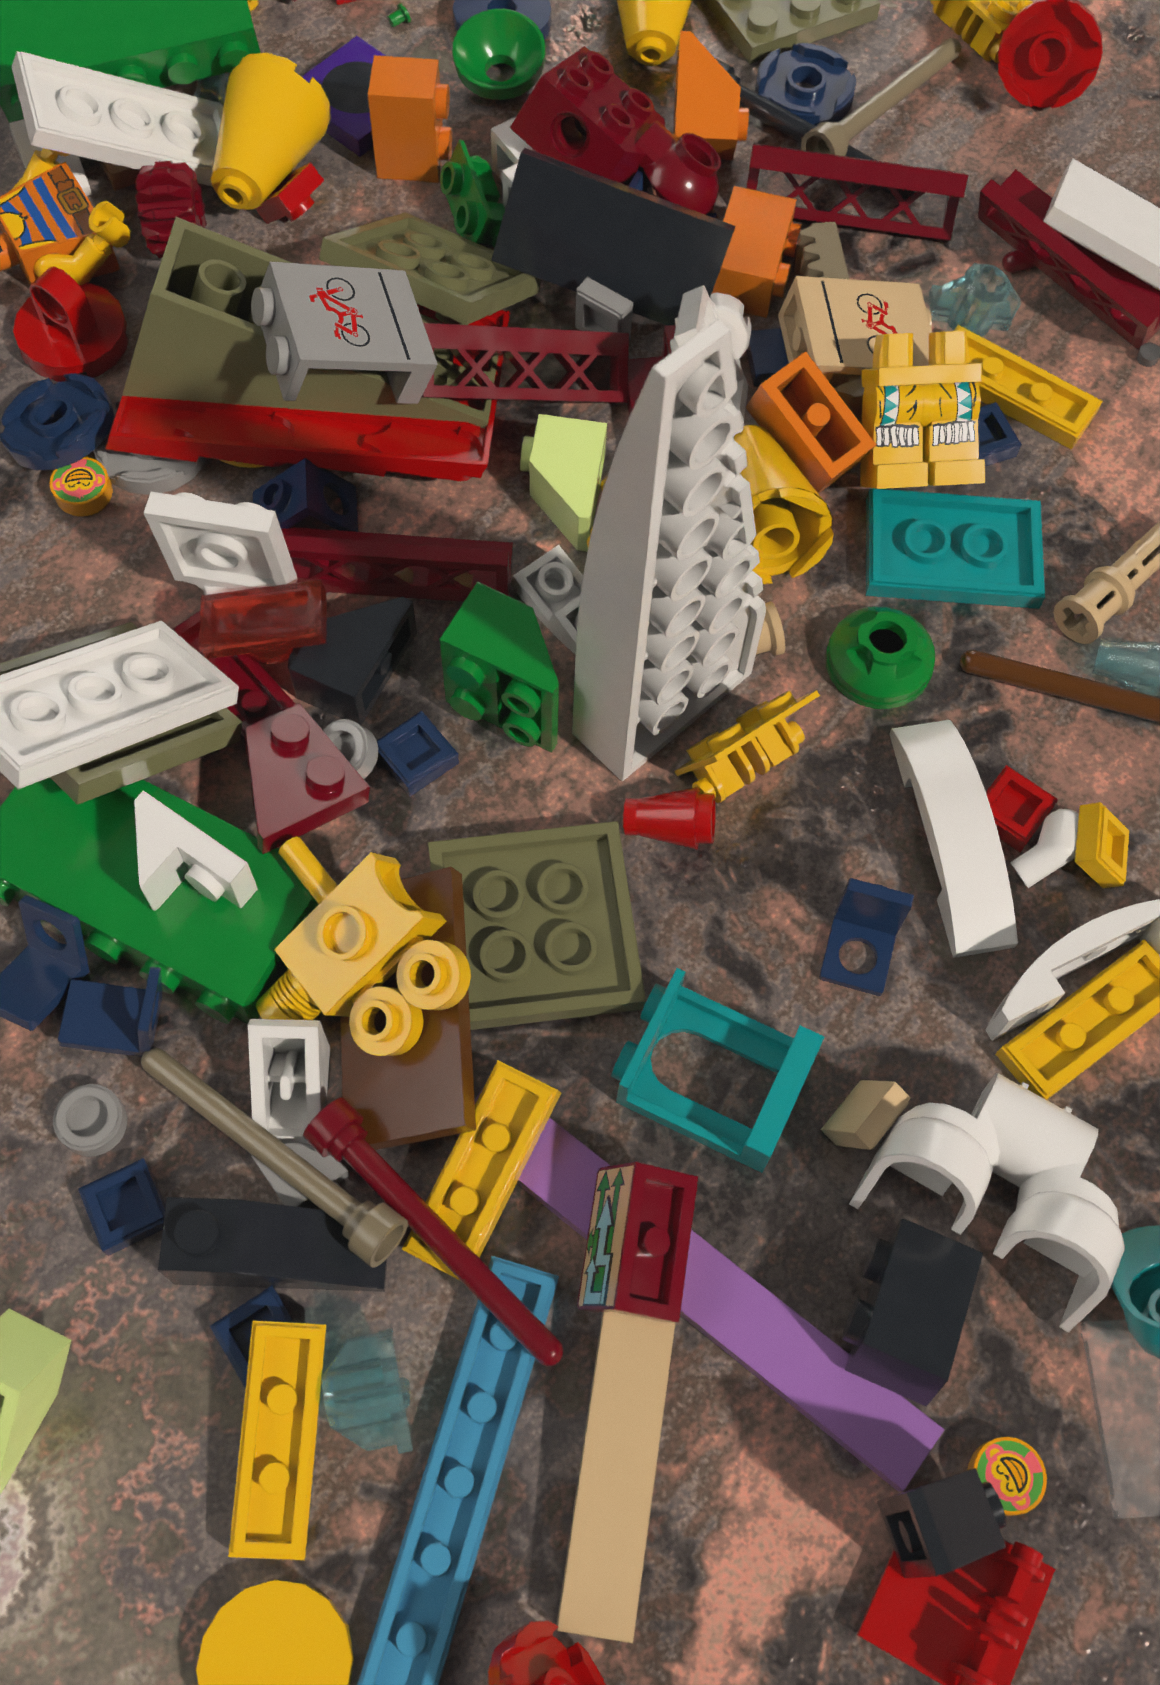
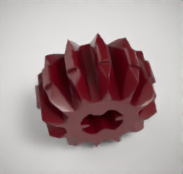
(162, 195)

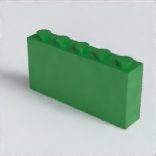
(131, 39)
(88, 867)

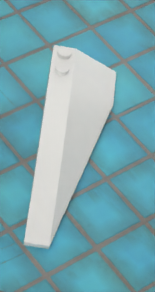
(669, 564)

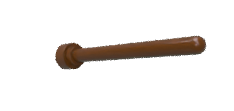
(1061, 684)

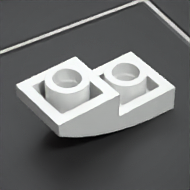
(554, 591)

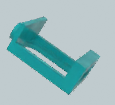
(683, 1010)

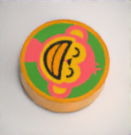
(81, 487)
(1013, 1471)

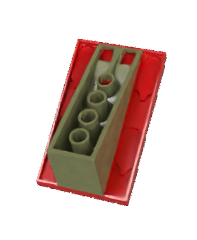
(210, 359)

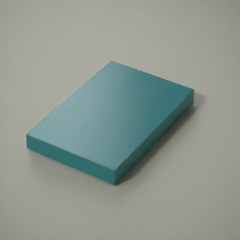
(954, 548)

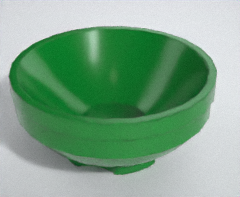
(499, 38)
(877, 677)

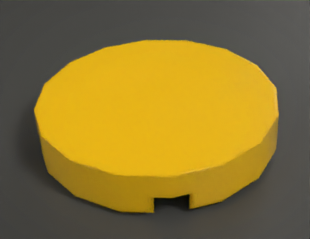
(276, 1638)

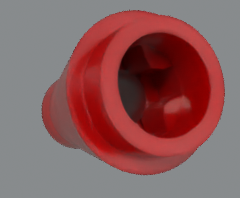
(672, 817)

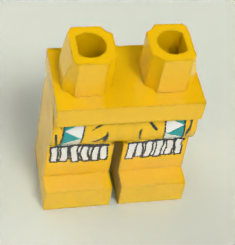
(921, 414)

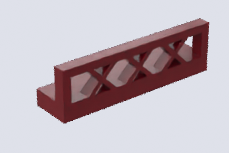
(868, 173)
(1115, 296)
(537, 343)
(398, 563)

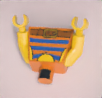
(53, 224)

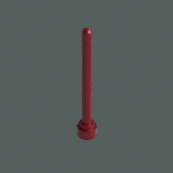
(340, 1134)

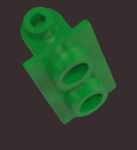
(472, 196)

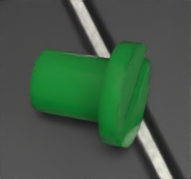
(399, 16)

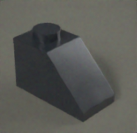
(356, 660)
(944, 1524)

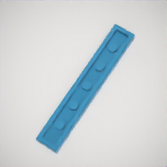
(456, 1492)

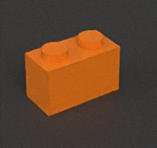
(408, 117)
(755, 257)
(810, 422)

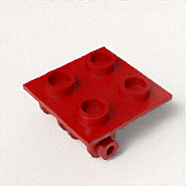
(963, 1622)

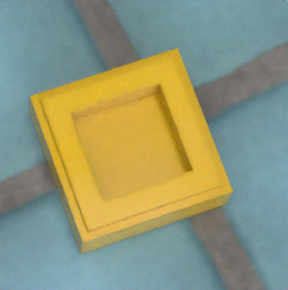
(1102, 845)

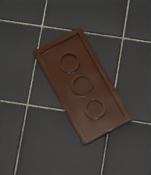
(432, 1084)

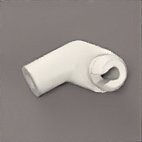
(1054, 847)

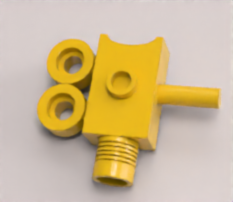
(354, 946)

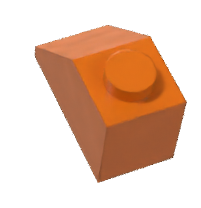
(707, 99)

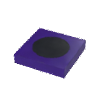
(346, 84)

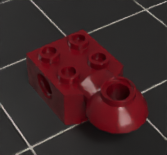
(605, 127)

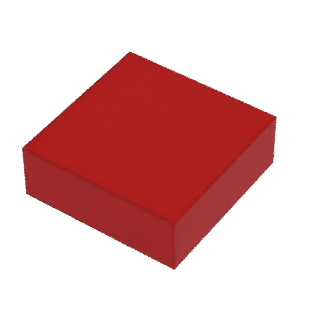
(1018, 807)

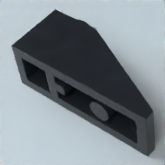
(259, 1247)

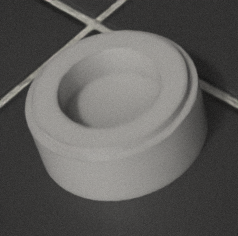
(355, 744)
(90, 1120)

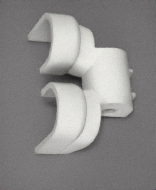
(1031, 1147)

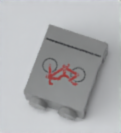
(342, 322)

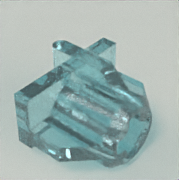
(976, 301)
(368, 1394)

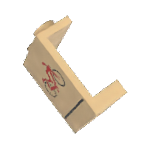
(842, 317)

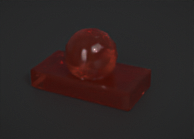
(263, 621)

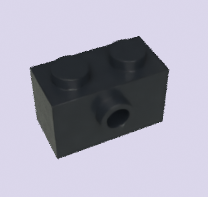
(912, 1312)

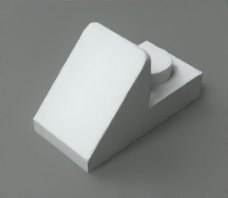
(177, 850)

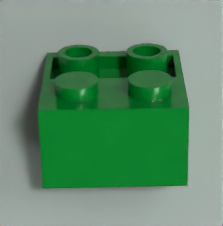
(501, 668)

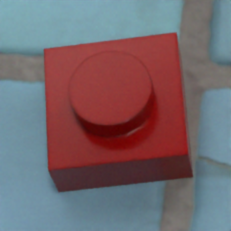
(291, 195)

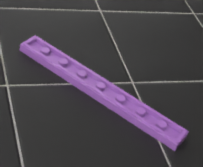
(755, 1328)

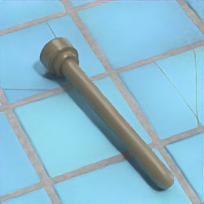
(835, 137)
(370, 1228)

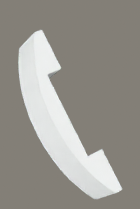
(961, 837)
(1038, 987)

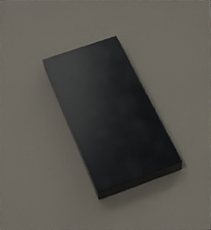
(583, 225)

